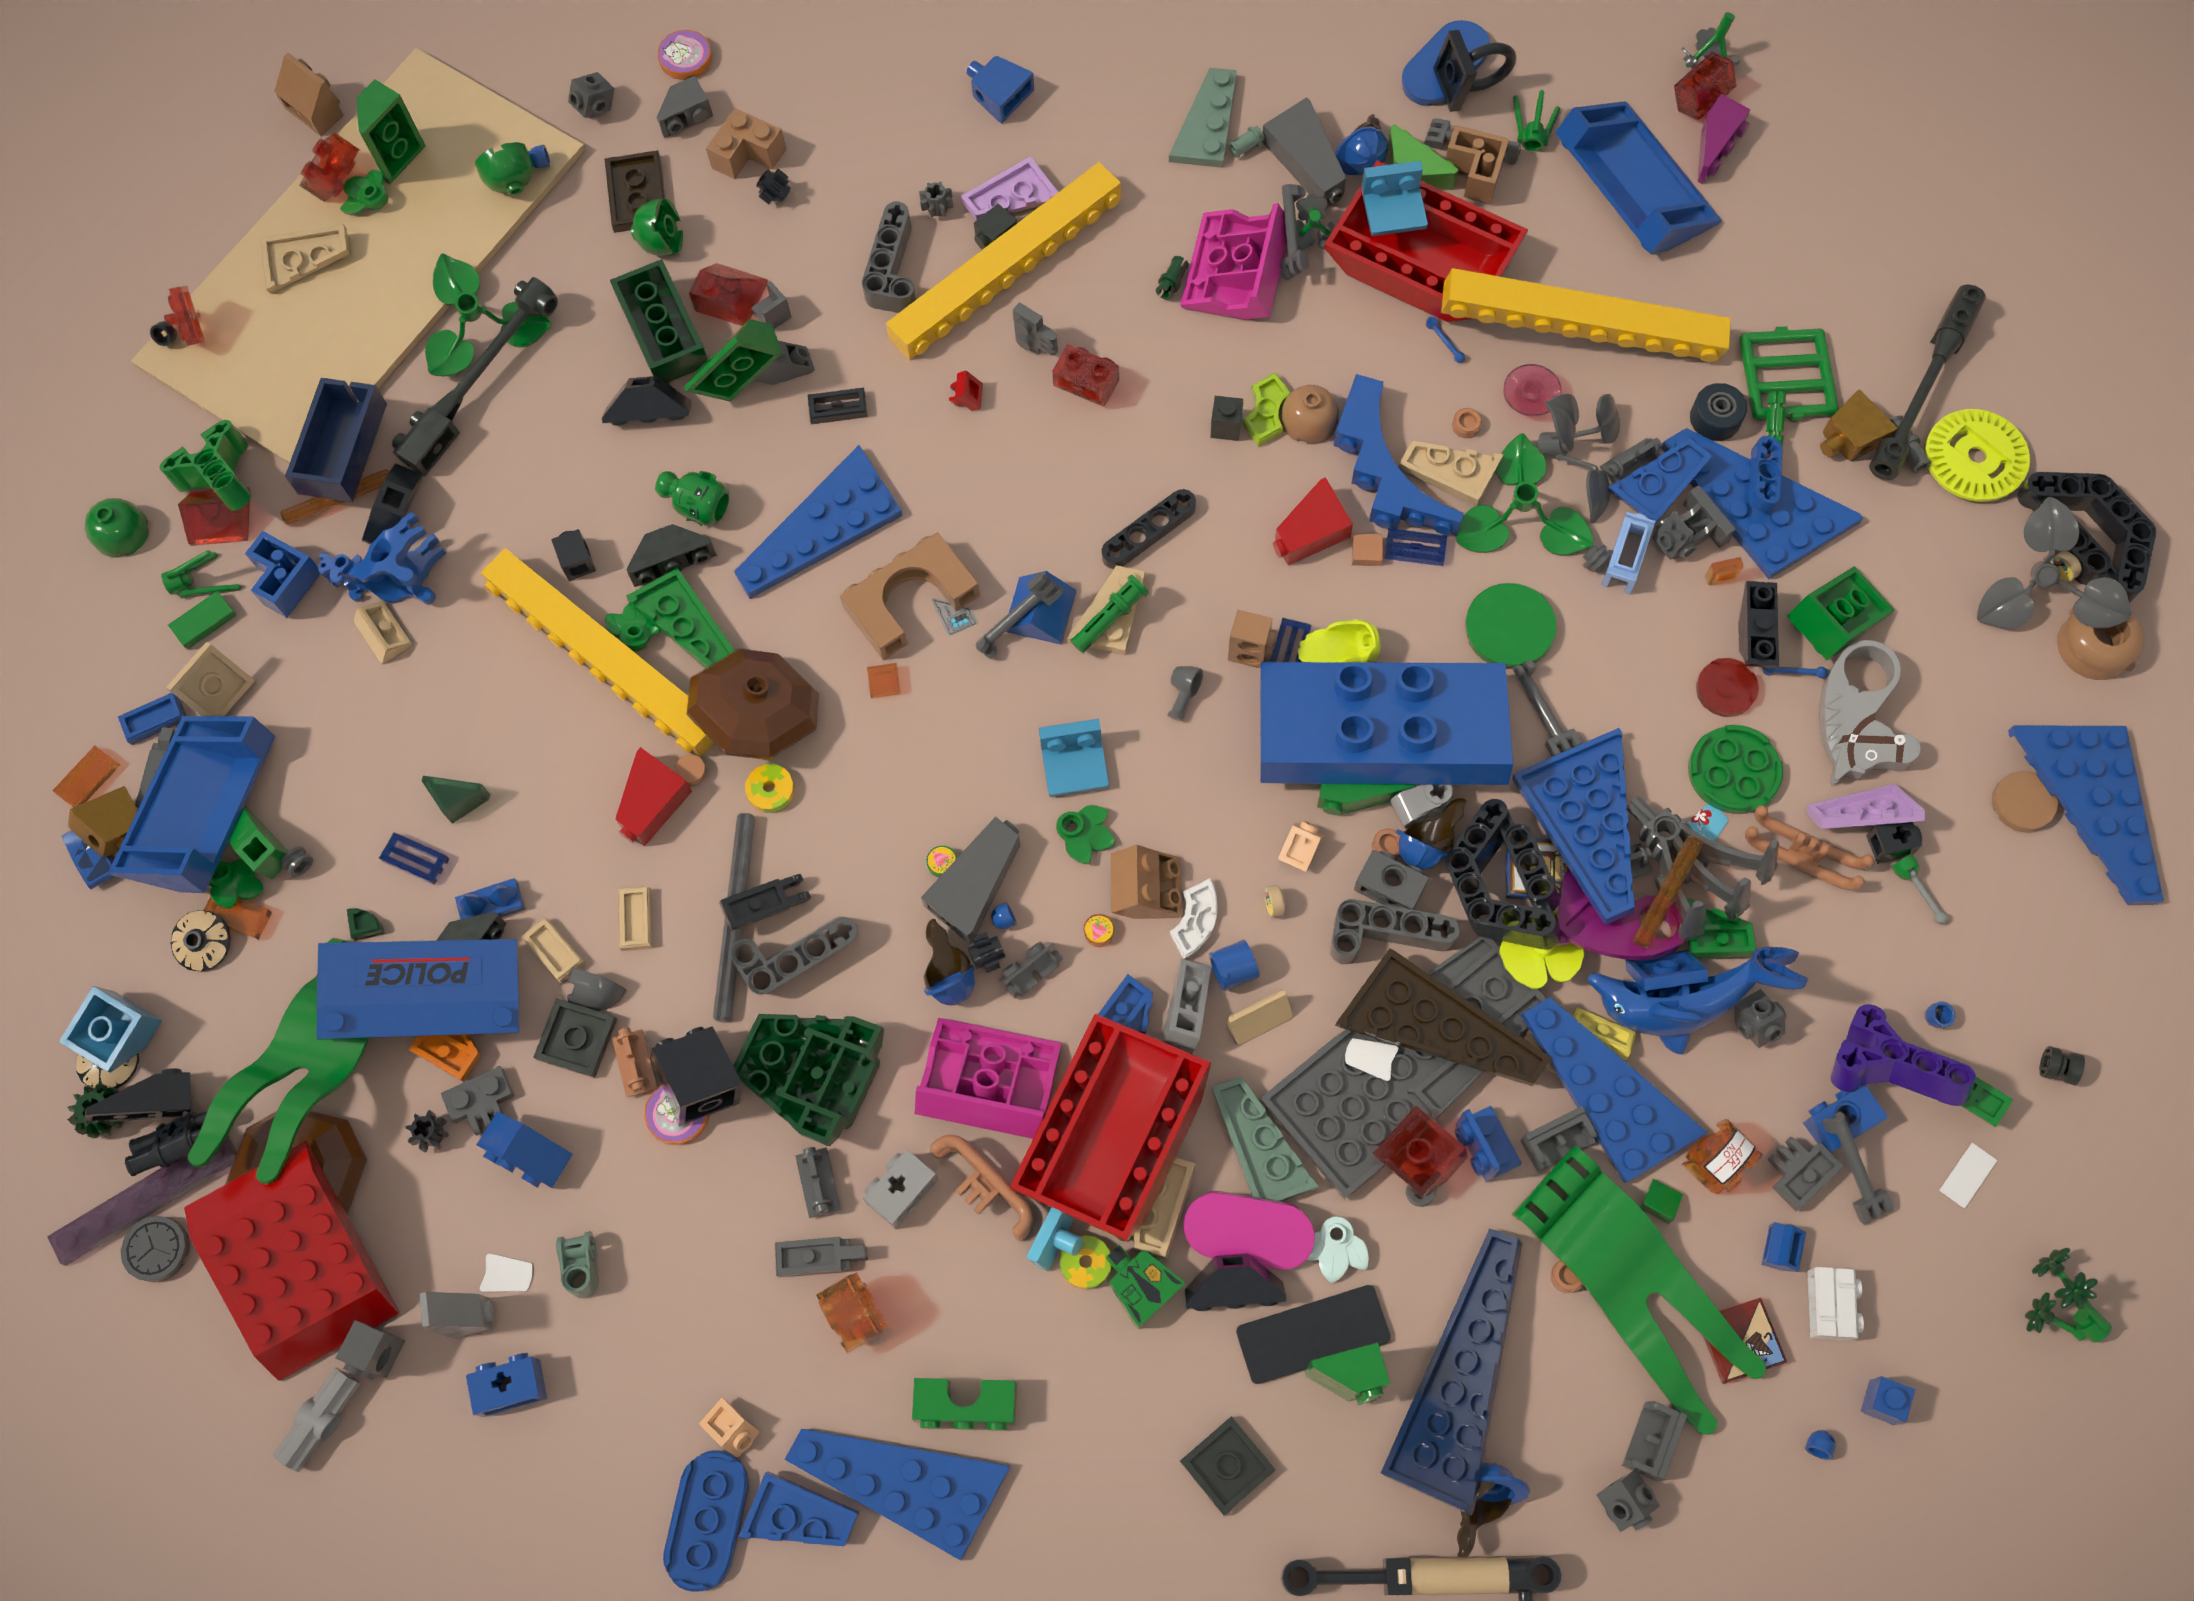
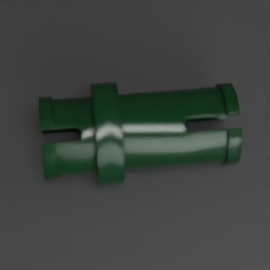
(1170, 281)

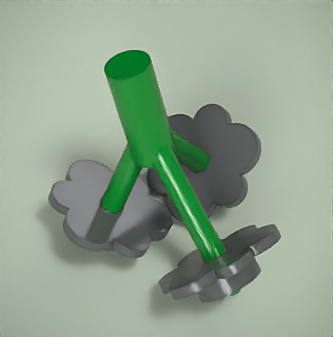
(1712, 41)
(1312, 210)

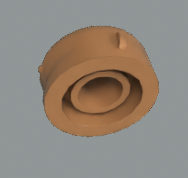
(2092, 657)

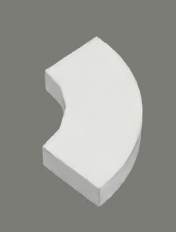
(1198, 919)

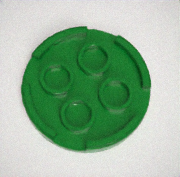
(1510, 624)
(1735, 769)

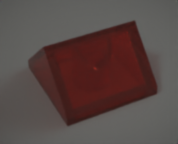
(210, 521)

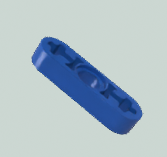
(1757, 481)

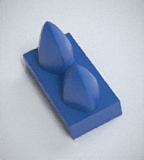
(499, 898)

